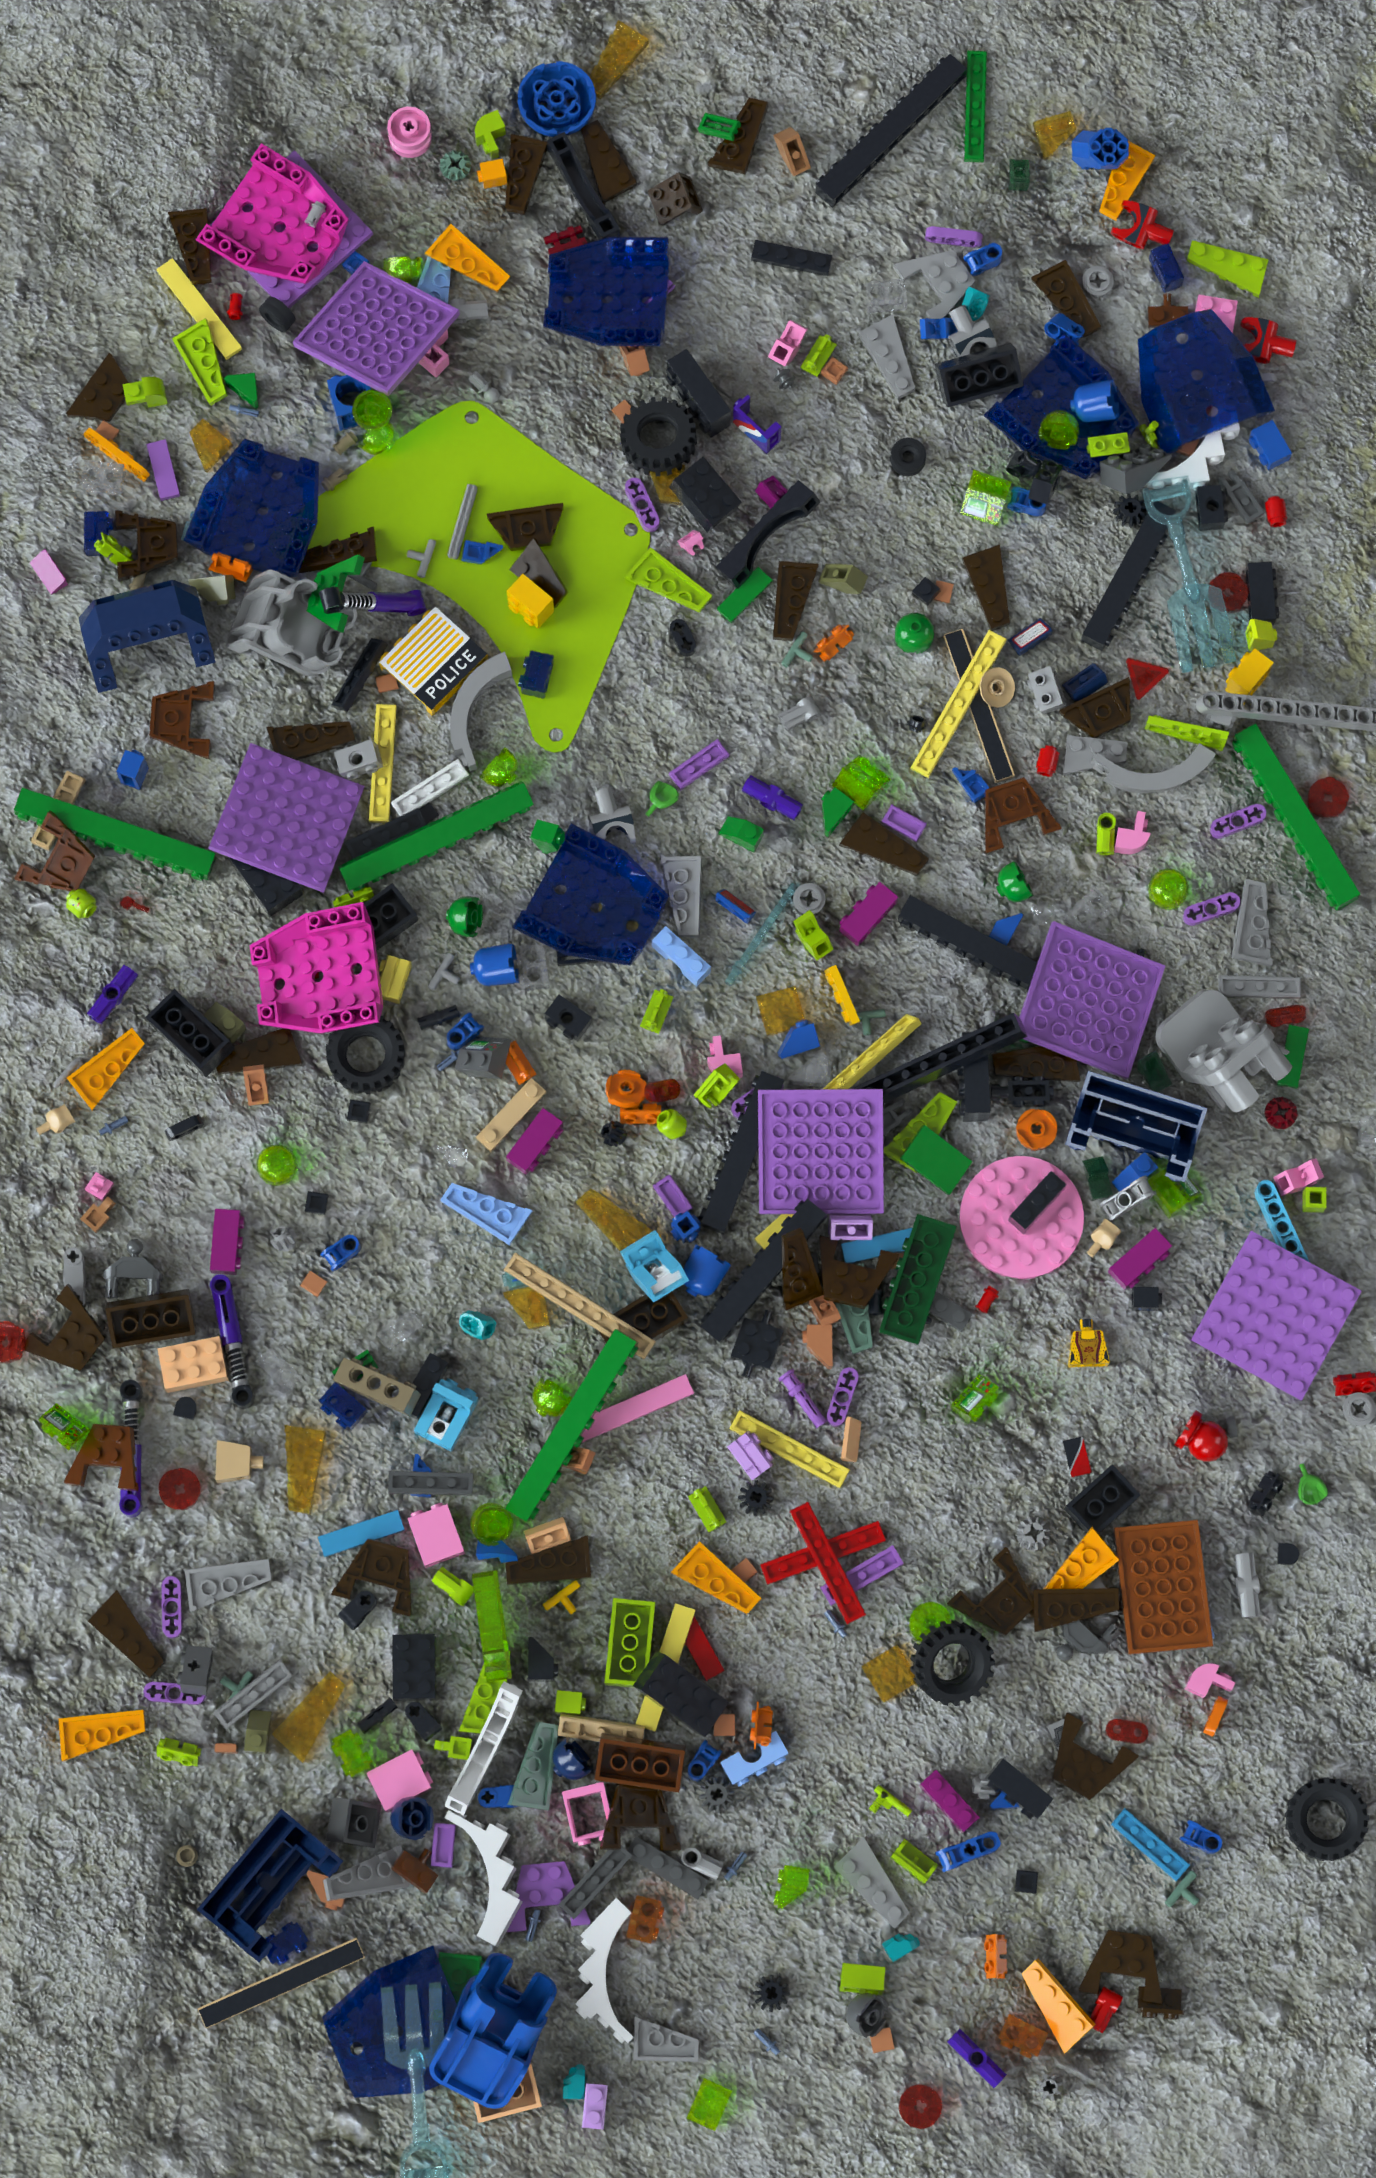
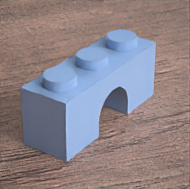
(689, 962)
(739, 1770)

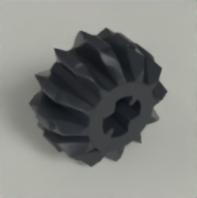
(1134, 505)
(763, 1501)
(764, 1994)

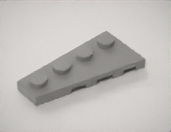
(888, 354)
(684, 886)
(1252, 932)
(218, 1582)
(366, 1878)
(869, 1879)

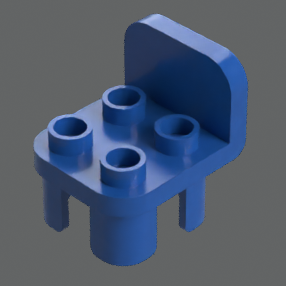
(492, 2034)

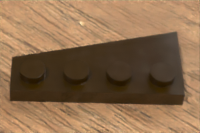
(736, 154)
(791, 597)
(310, 739)
(878, 842)
(1034, 1063)
(798, 1271)

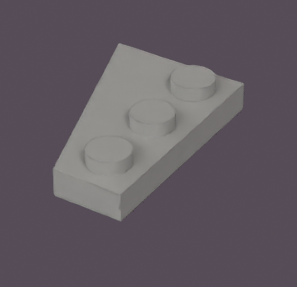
(1081, 750)
(662, 2044)

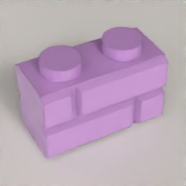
(850, 1226)
(751, 1455)
(594, 2106)

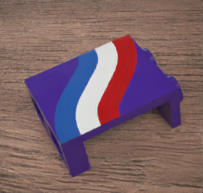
(764, 440)

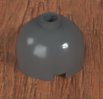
(866, 2014)

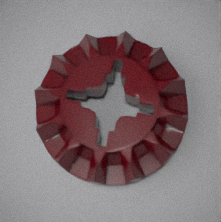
(1277, 1121)

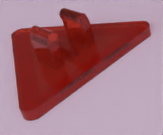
(1144, 676)

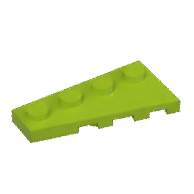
(1237, 267)
(668, 581)
(1192, 733)

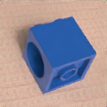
(338, 387)

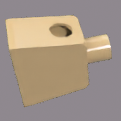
(235, 1462)

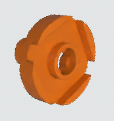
(621, 1098)
(1036, 1117)

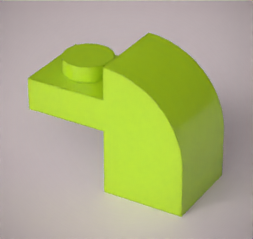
(486, 130)
(148, 390)
(812, 935)

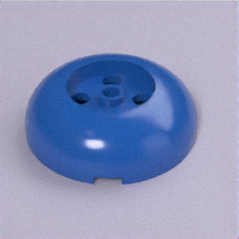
(567, 82)

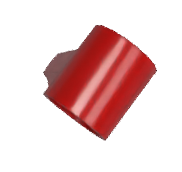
(1106, 2005)

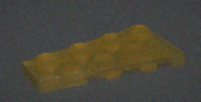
(618, 55)
(612, 1221)
(304, 1457)
(307, 1719)

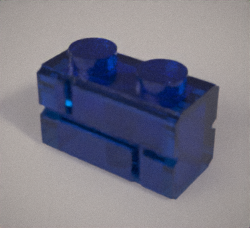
(1166, 268)
(93, 526)
(537, 674)

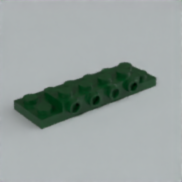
(917, 1279)

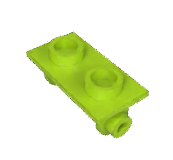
(818, 355)
(1108, 445)
(110, 545)
(361, 895)
(656, 1011)
(707, 1509)
(169, 1750)

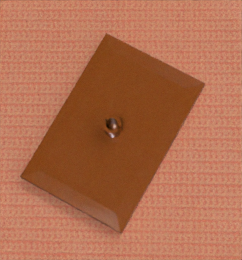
(1163, 1587)

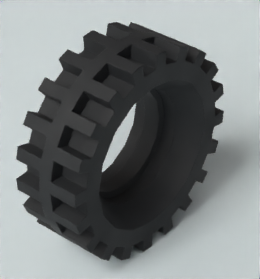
(664, 458)
(366, 1081)
(972, 1677)
(1347, 1799)

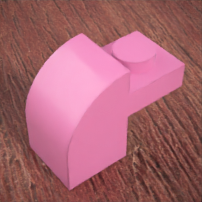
(788, 344)
(1132, 841)
(719, 1059)
(1299, 1177)
(1204, 1676)

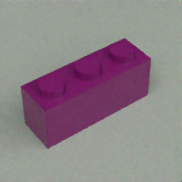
(868, 913)
(535, 1141)
(226, 1241)
(1140, 1259)
(949, 1801)

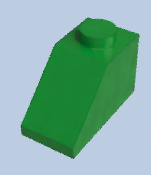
(834, 809)
(742, 833)
(547, 836)

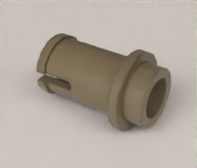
(345, 443)
(331, 481)
(138, 581)

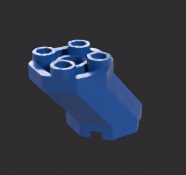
(1100, 149)

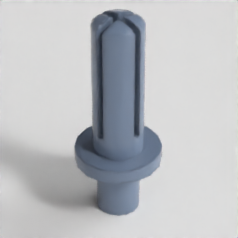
(243, 410)
(448, 1060)
(109, 1127)
(833, 1620)
(734, 1867)
(533, 1924)
(766, 2041)

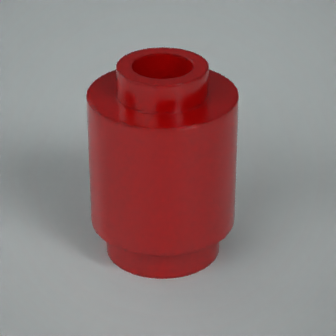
(1276, 511)
(1047, 761)

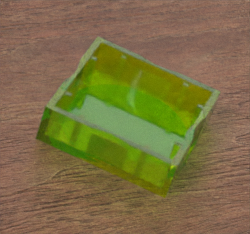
(492, 1626)

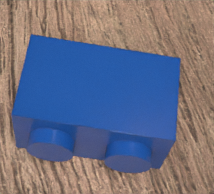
(1270, 445)
(132, 769)

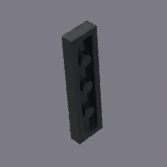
(791, 258)
(359, 674)
(385, 833)

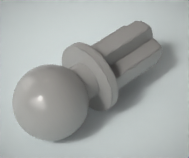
(491, 394)

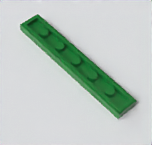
(975, 106)

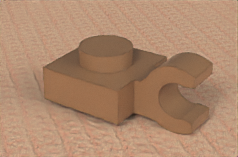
(96, 1216)

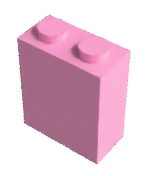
(435, 1535)
(400, 1779)

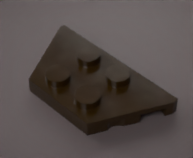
(102, 393)
(522, 525)
(1101, 710)

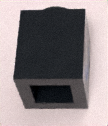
(1146, 1298)

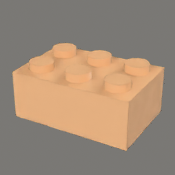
(193, 1364)
(525, 2098)

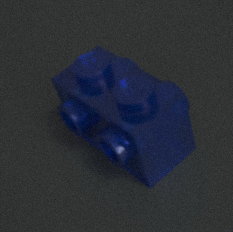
(344, 1405)
(287, 1942)

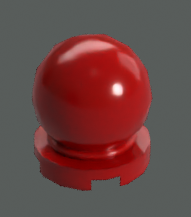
(1204, 1439)

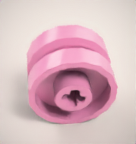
(409, 132)

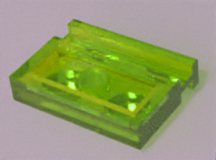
(709, 2104)

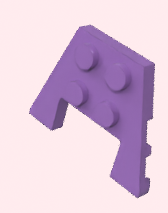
(543, 1886)

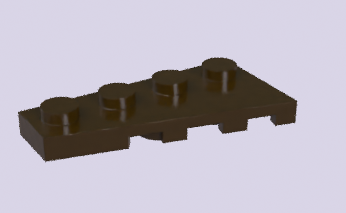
(608, 166)
(524, 167)
(187, 227)
(1067, 296)
(337, 551)
(988, 582)
(271, 1050)
(553, 1564)
(1067, 1606)
(122, 1629)

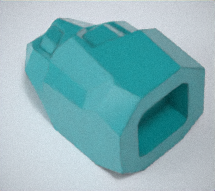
(975, 302)
(477, 1324)
(900, 1945)
(574, 2083)

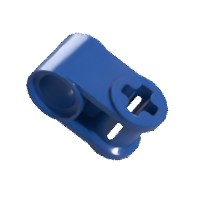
(980, 261)
(1060, 325)
(1024, 504)
(466, 1029)
(340, 1252)
(704, 1760)
(501, 1797)
(1200, 1837)

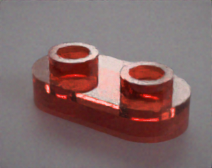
(1285, 1015)
(662, 1090)
(1127, 1731)

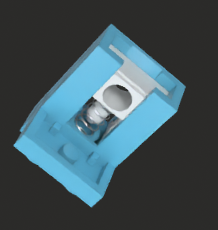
(653, 1266)
(454, 1397)

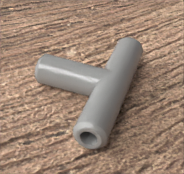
(423, 557)
(443, 972)

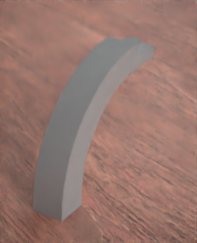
(472, 689)
(1154, 782)

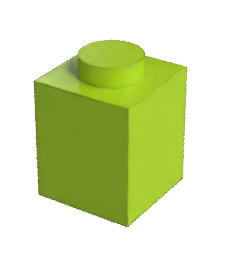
(1314, 1199)
(570, 1702)

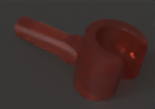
(127, 902)

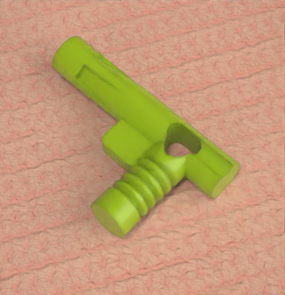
(1148, 433)
(888, 1801)

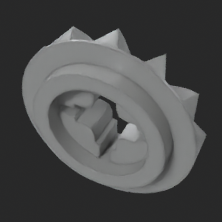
(1103, 275)
(803, 892)
(1357, 1399)
(1028, 1541)

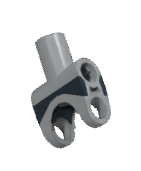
(969, 332)
(611, 817)

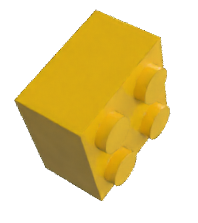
(530, 601)
(1249, 674)

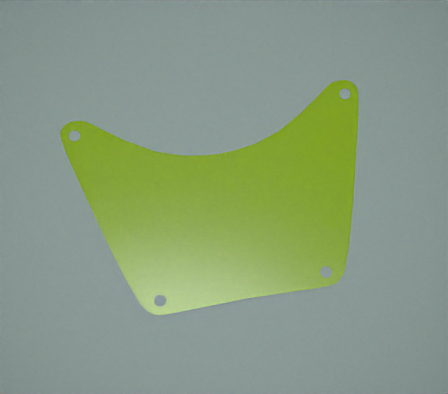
(418, 496)

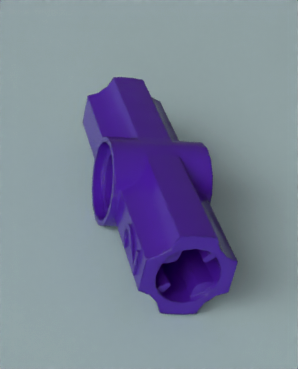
(772, 797)
(105, 1005)
(987, 2068)

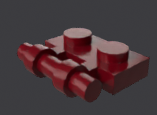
(571, 232)

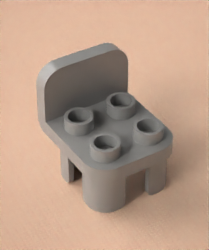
(276, 624)
(1211, 1045)

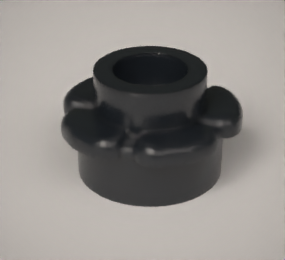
(916, 723)

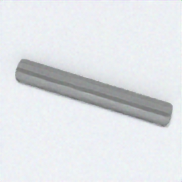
(462, 521)

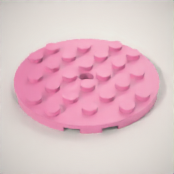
(999, 1244)

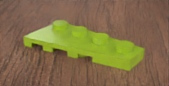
(201, 358)
(933, 1115)
(480, 1704)

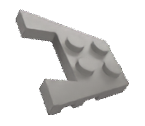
(944, 274)

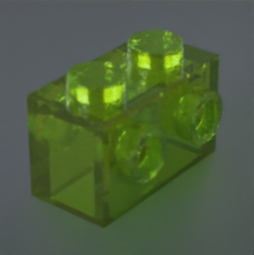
(348, 1747)

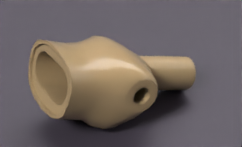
(57, 1120)
(1103, 1237)

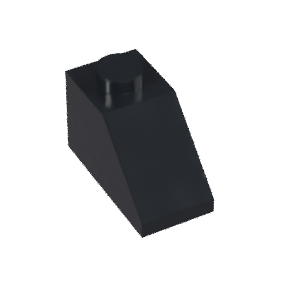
(540, 1663)

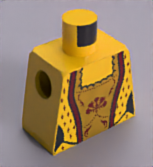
(1087, 1347)

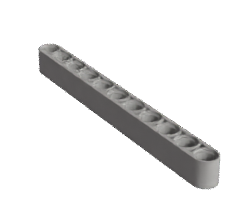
(1293, 709)

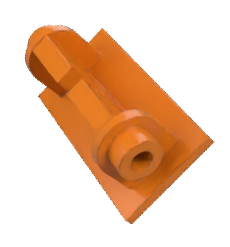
(238, 568)
(827, 645)
(518, 1064)
(635, 1116)
(761, 1717)
(994, 1966)

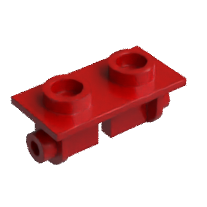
(1363, 1383)

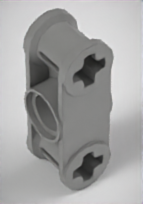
(1137, 1192)
(75, 1273)

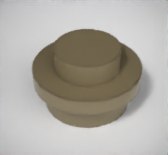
(187, 1856)

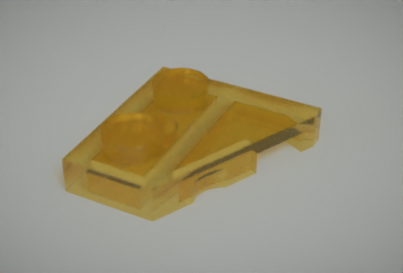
(1053, 132)
(209, 444)
(662, 485)
(529, 1306)

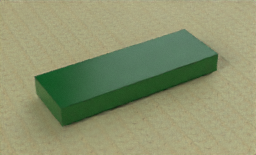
(744, 595)
(1296, 1044)

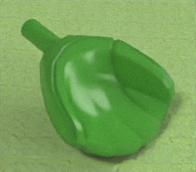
(662, 796)
(1311, 1488)

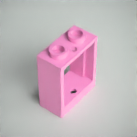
(582, 1792)

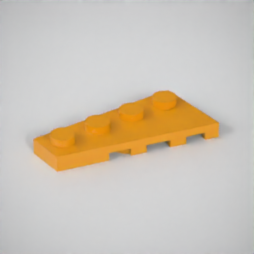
(1125, 180)
(466, 258)
(102, 1071)
(1084, 1564)
(712, 1576)
(93, 1732)
(1060, 2010)

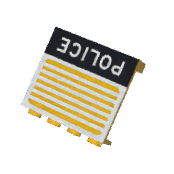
(433, 659)

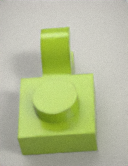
(458, 1747)

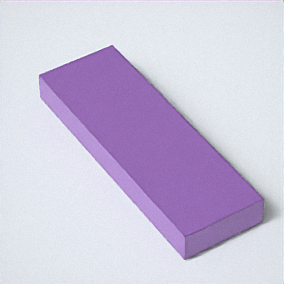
(163, 470)
(699, 764)

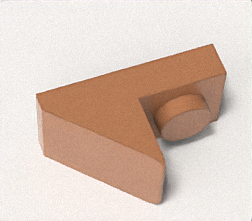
(256, 1085)
(824, 1311)
(581, 1460)

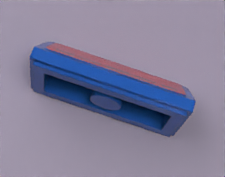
(735, 906)

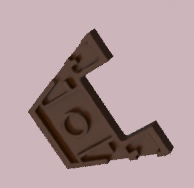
(172, 718)
(1011, 804)
(67, 862)
(106, 1447)

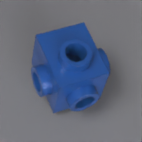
(682, 1220)

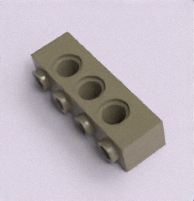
(347, 1377)

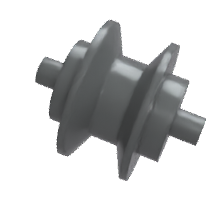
(783, 377)

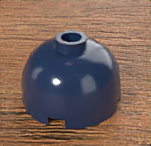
(571, 1760)
(412, 1818)

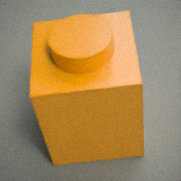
(492, 173)

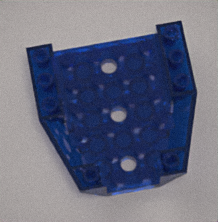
(614, 268)
(1057, 379)
(1180, 402)
(230, 505)
(593, 874)
(360, 2020)

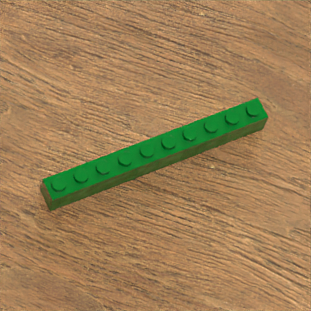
(1296, 817)
(118, 835)
(436, 835)
(571, 1425)

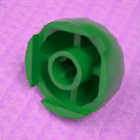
(914, 633)
(1013, 884)
(465, 916)

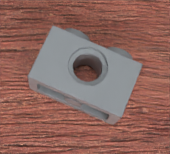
(347, 759)

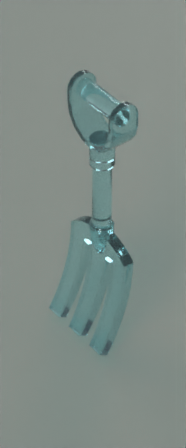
(1192, 593)
(415, 2059)

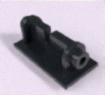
(1271, 1484)

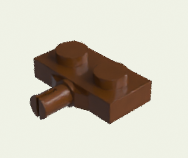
(1163, 314)
(415, 1870)

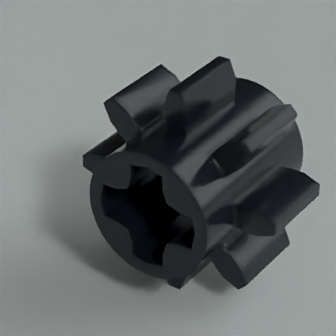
(613, 1133)

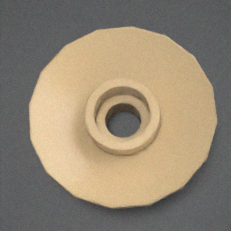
(1003, 684)

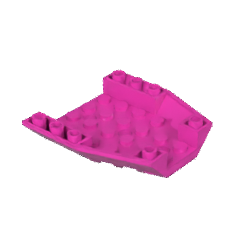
(279, 195)
(326, 943)

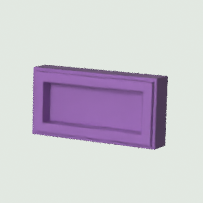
(904, 823)
(672, 1196)
(443, 1845)

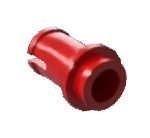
(235, 306)
(987, 1299)

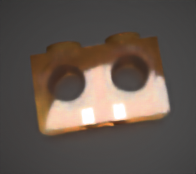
(639, 1918)
(1024, 2031)

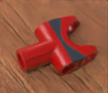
(1143, 227)
(1266, 340)

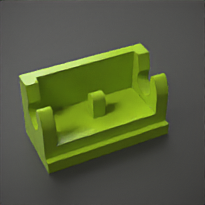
(717, 1086)
(914, 1861)
(862, 1979)

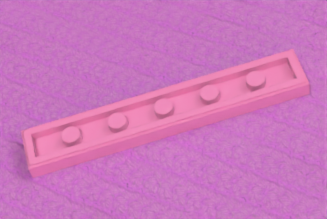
(639, 1406)

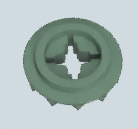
(455, 173)

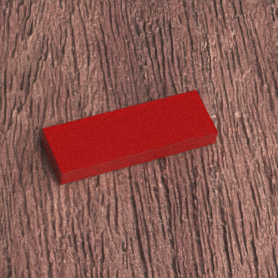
(702, 1652)

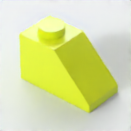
(1260, 635)

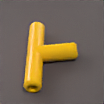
(562, 1596)

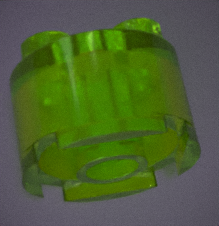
(926, 1611)

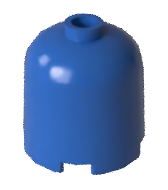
(1096, 402)
(495, 965)
(704, 1272)

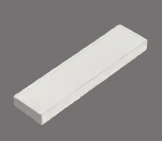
(431, 788)

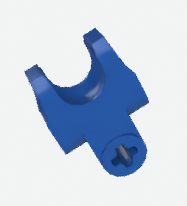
(957, 1852)

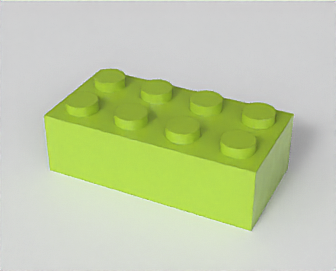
(629, 1641)

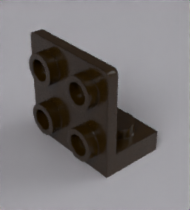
(674, 198)
(1171, 2004)

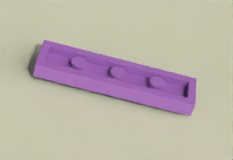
(869, 1571)

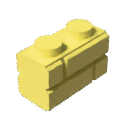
(394, 978)

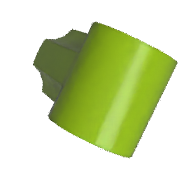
(1105, 836)
(457, 1588)

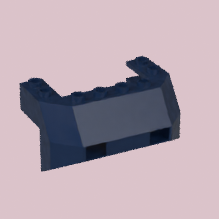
(141, 618)
(1137, 1120)
(263, 1879)

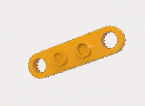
(111, 449)

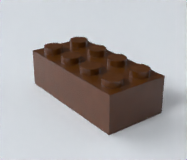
(640, 1762)

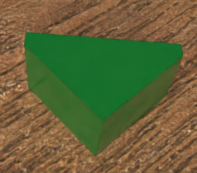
(244, 386)

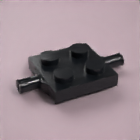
(757, 1343)

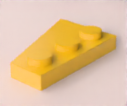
(841, 995)

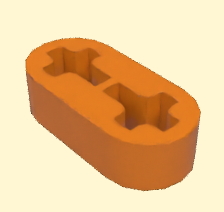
(1215, 1716)

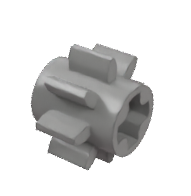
(283, 1238)
(980, 1787)
(1051, 2081)

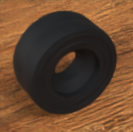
(277, 314)
(908, 468)

